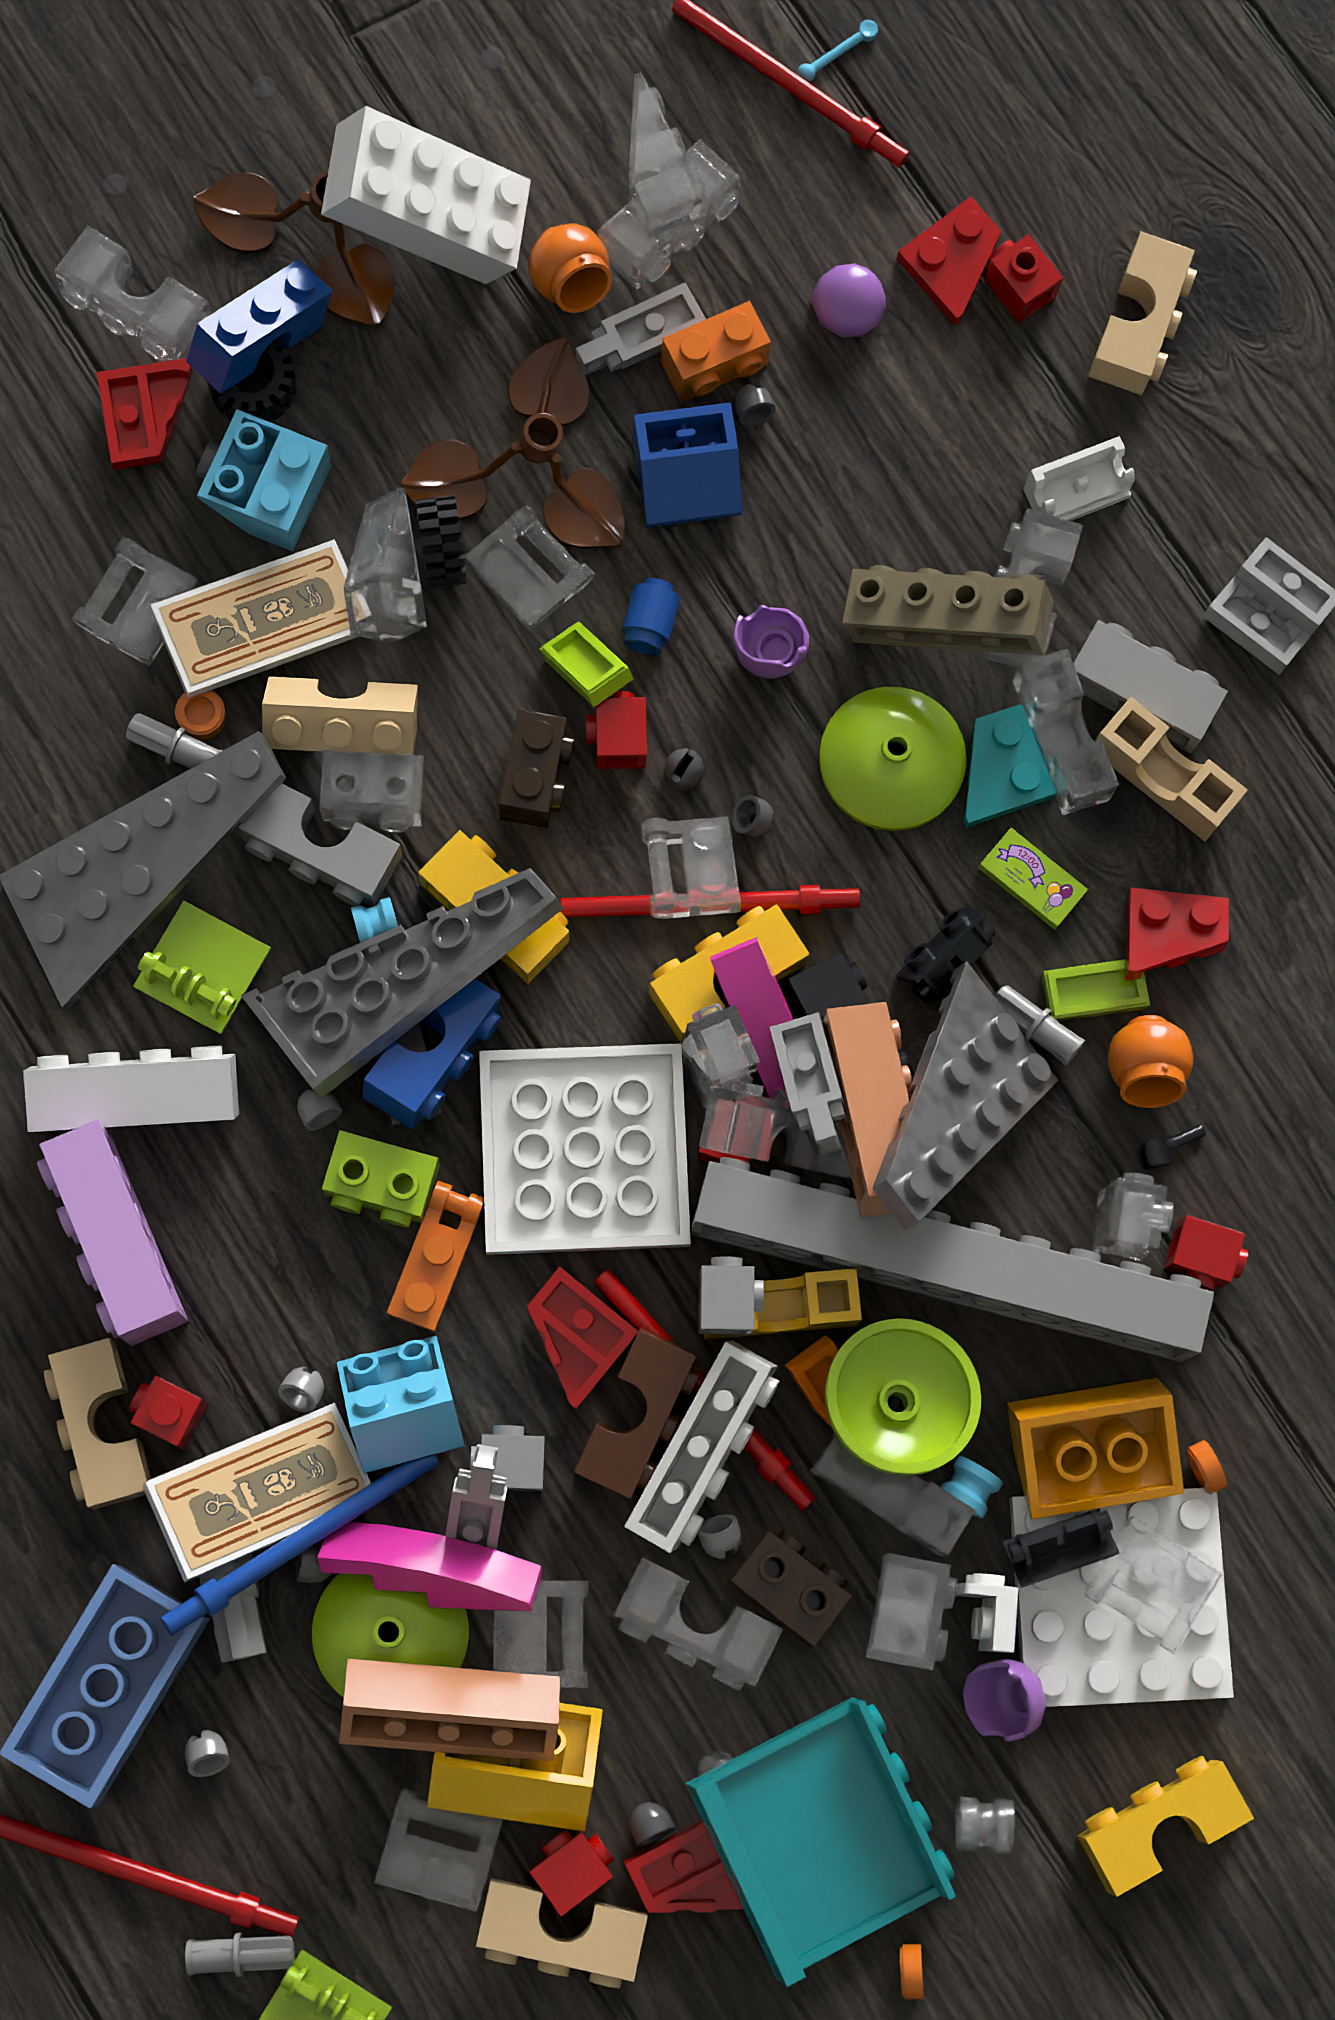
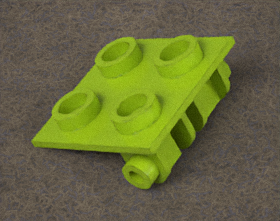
(201, 967)
(321, 1993)

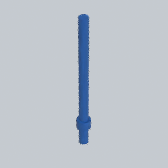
(214, 1594)

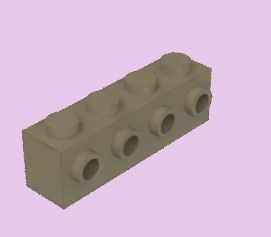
(948, 610)

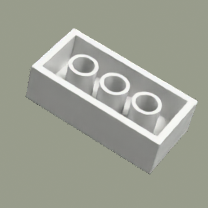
(425, 195)

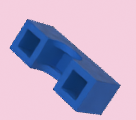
(235, 336)
(410, 1082)

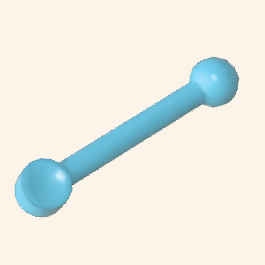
(867, 32)

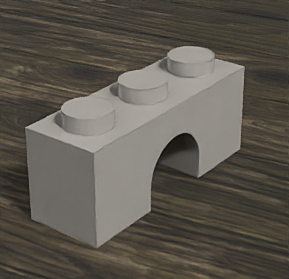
(355, 867)

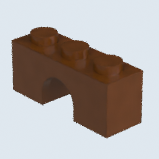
(622, 1456)

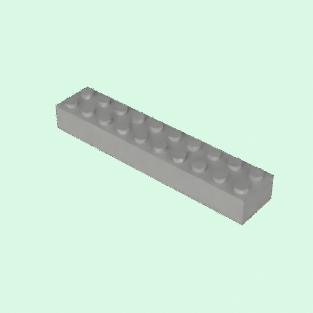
(954, 1262)

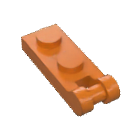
(435, 1258)

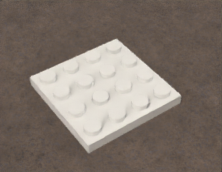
(584, 1149)
(1099, 1655)

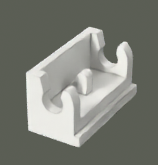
(1081, 482)

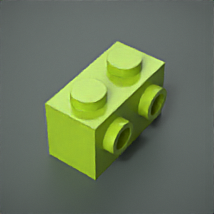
(380, 1179)

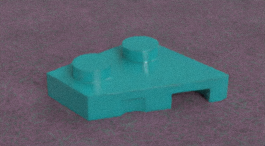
(1004, 767)

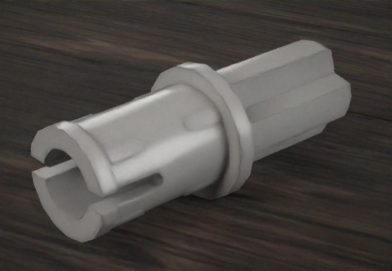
(168, 742)
(1040, 1026)
(239, 1954)

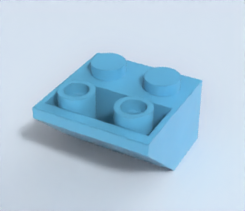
(266, 479)
(399, 1404)

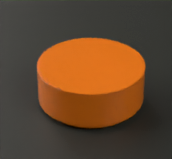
(201, 715)
(1206, 1467)
(911, 1971)

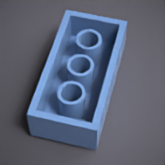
(102, 1688)

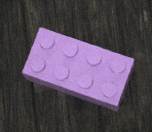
(113, 1232)

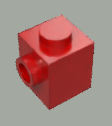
(1022, 277)
(619, 731)
(1206, 1252)
(167, 1411)
(572, 1869)

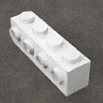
(131, 1091)
(701, 1446)

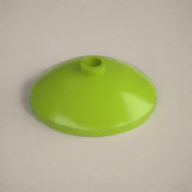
(887, 788)
(928, 1376)
(350, 1621)

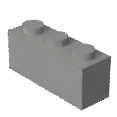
(1119, 667)

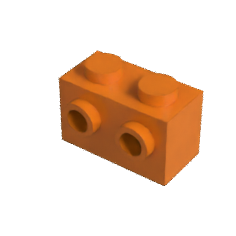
(715, 351)

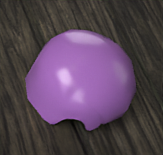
(849, 300)
(770, 642)
(997, 1699)

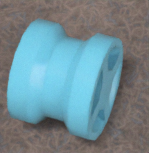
(374, 920)
(972, 1485)

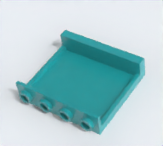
(821, 1836)

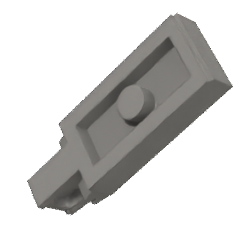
(638, 331)
(810, 1078)
(478, 1501)

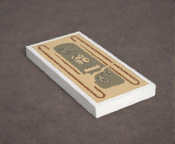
(256, 619)
(255, 1491)

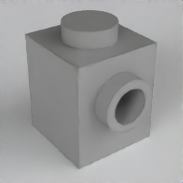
(728, 1297)
(518, 1457)

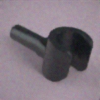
(1156, 1151)

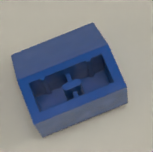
(688, 464)

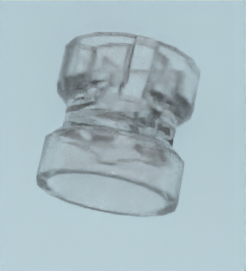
(984, 1824)

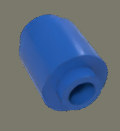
(650, 616)

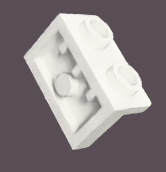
(996, 1619)

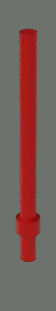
(863, 131)
(807, 900)
(772, 1464)
(243, 1909)

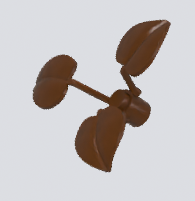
(242, 217)
(552, 394)

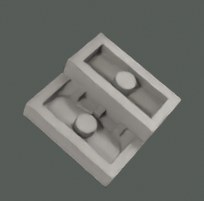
(1272, 606)

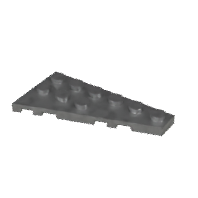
(120, 872)
(387, 984)
(966, 1096)

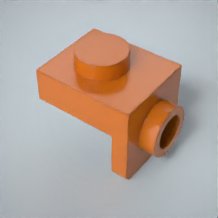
(810, 1373)

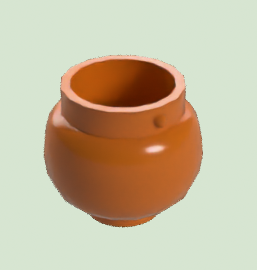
(570, 267)
(1150, 1062)

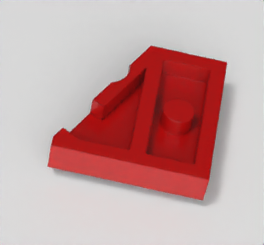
(952, 257)
(142, 409)
(1172, 929)
(578, 1334)
(683, 1874)

